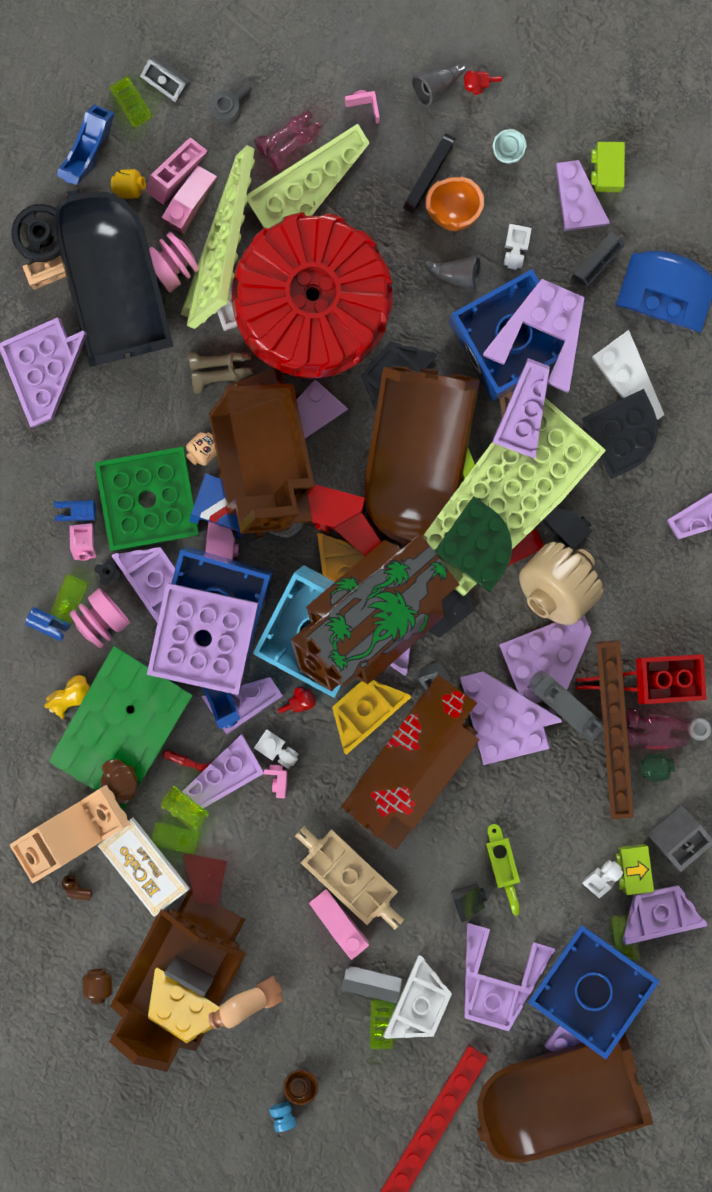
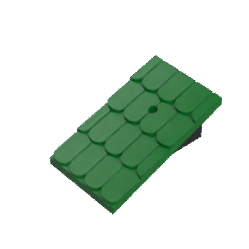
(109, 731)

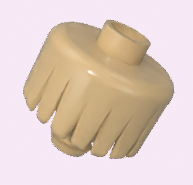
(560, 583)

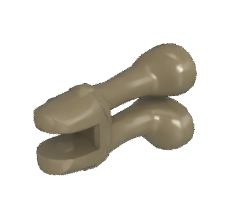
(200, 379)

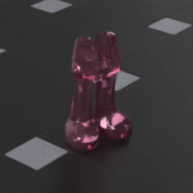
(278, 157)

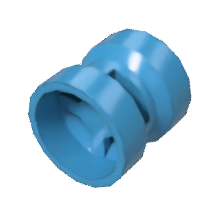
(282, 1116)

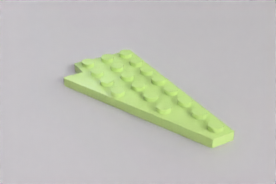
(212, 282)

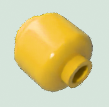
(128, 184)

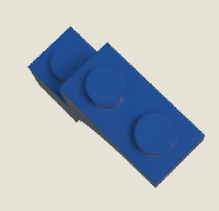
(84, 152)
(223, 707)

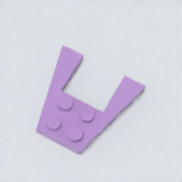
(552, 312)
(491, 999)

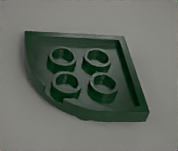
(478, 544)

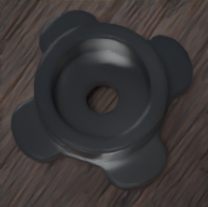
(101, 570)

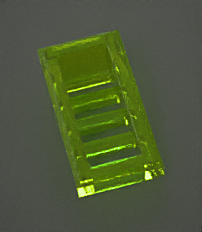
(138, 113)
(375, 1044)

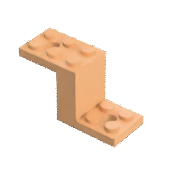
(69, 834)

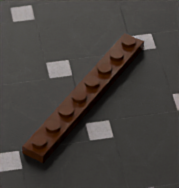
(615, 729)

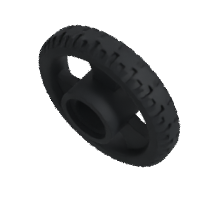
(27, 217)

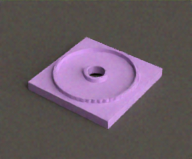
(179, 656)

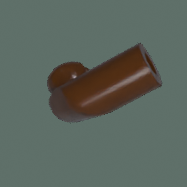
(73, 889)

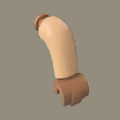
(246, 1003)

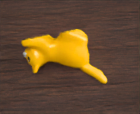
(71, 696)

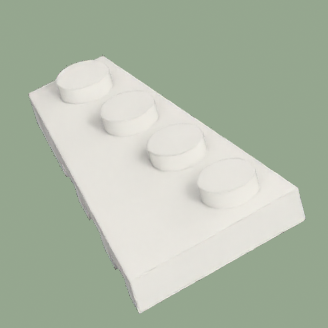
(625, 369)

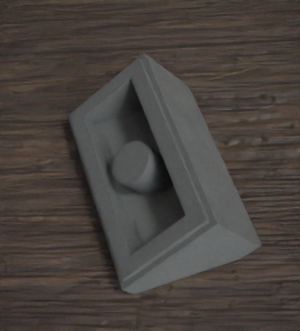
(165, 78)
(189, 976)

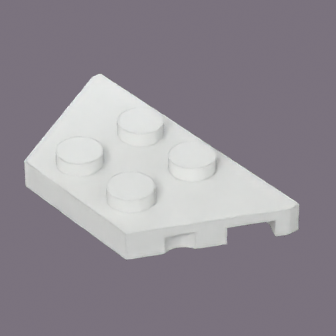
(419, 1004)

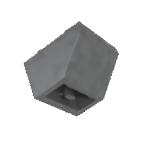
(680, 838)

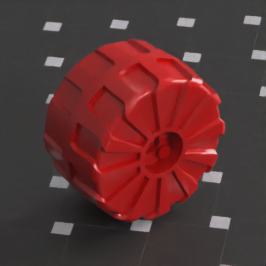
(302, 334)

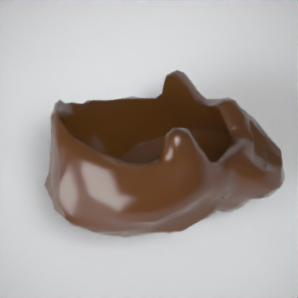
(120, 780)

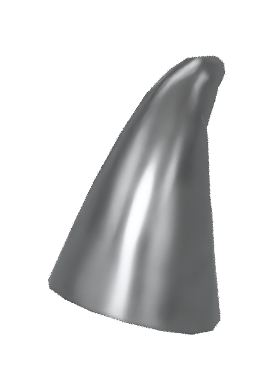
(432, 84)
(458, 272)

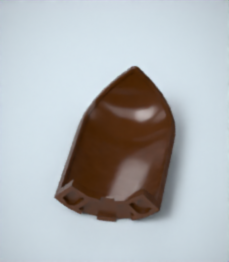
(417, 448)
(561, 1102)

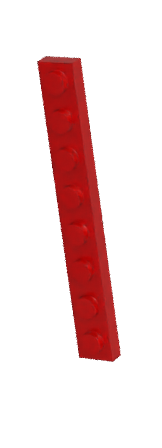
(435, 1121)

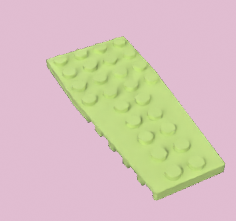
(521, 486)

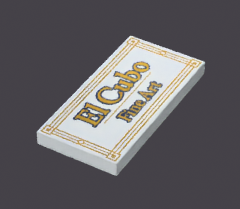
(144, 867)

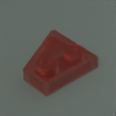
(205, 878)

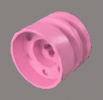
(172, 262)
(99, 618)

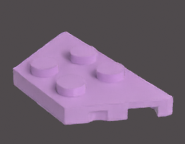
(148, 575)
(660, 914)

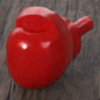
(478, 80)
(301, 701)

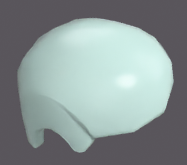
(509, 146)

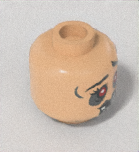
(201, 449)

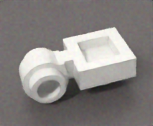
(517, 240)
(271, 745)
(603, 880)

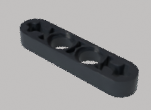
(429, 173)

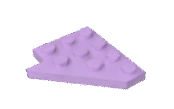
(41, 367)
(551, 649)
(506, 719)

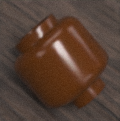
(97, 985)

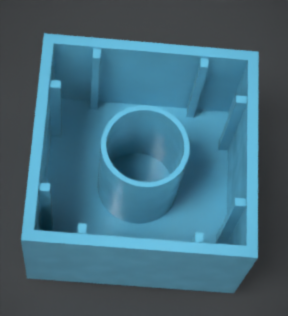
(289, 620)

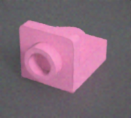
(82, 542)
(280, 784)

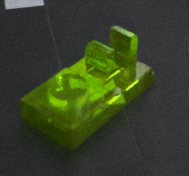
(68, 598)
(184, 808)
(175, 837)
(618, 927)

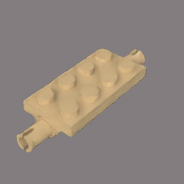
(349, 877)

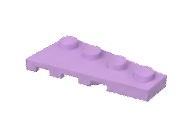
(693, 519)

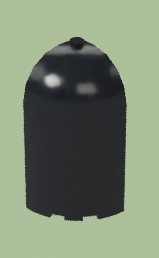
(110, 277)

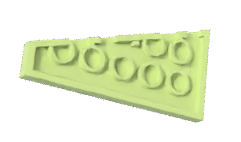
(307, 181)

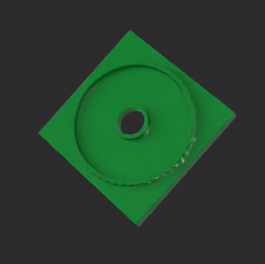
(123, 483)

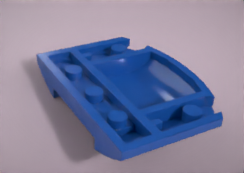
(667, 289)

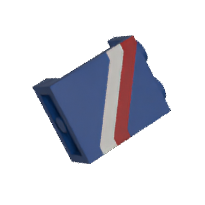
(212, 505)

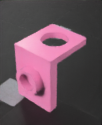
(362, 97)

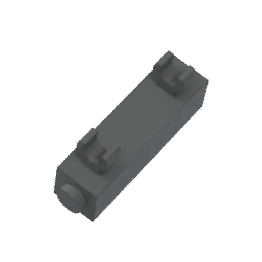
(565, 705)

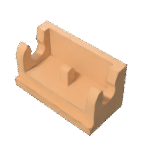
(44, 273)

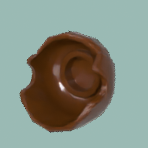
(300, 1087)

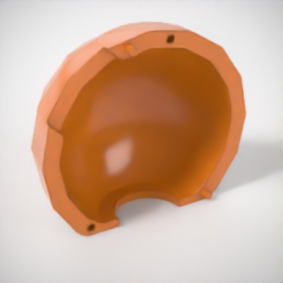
(455, 203)

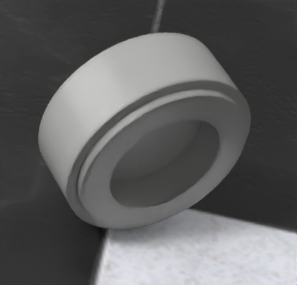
(699, 729)

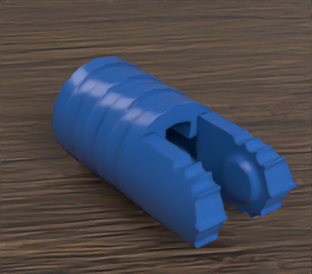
(80, 510)
(43, 623)

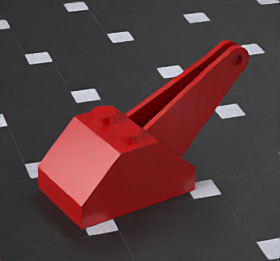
(342, 513)
(665, 679)

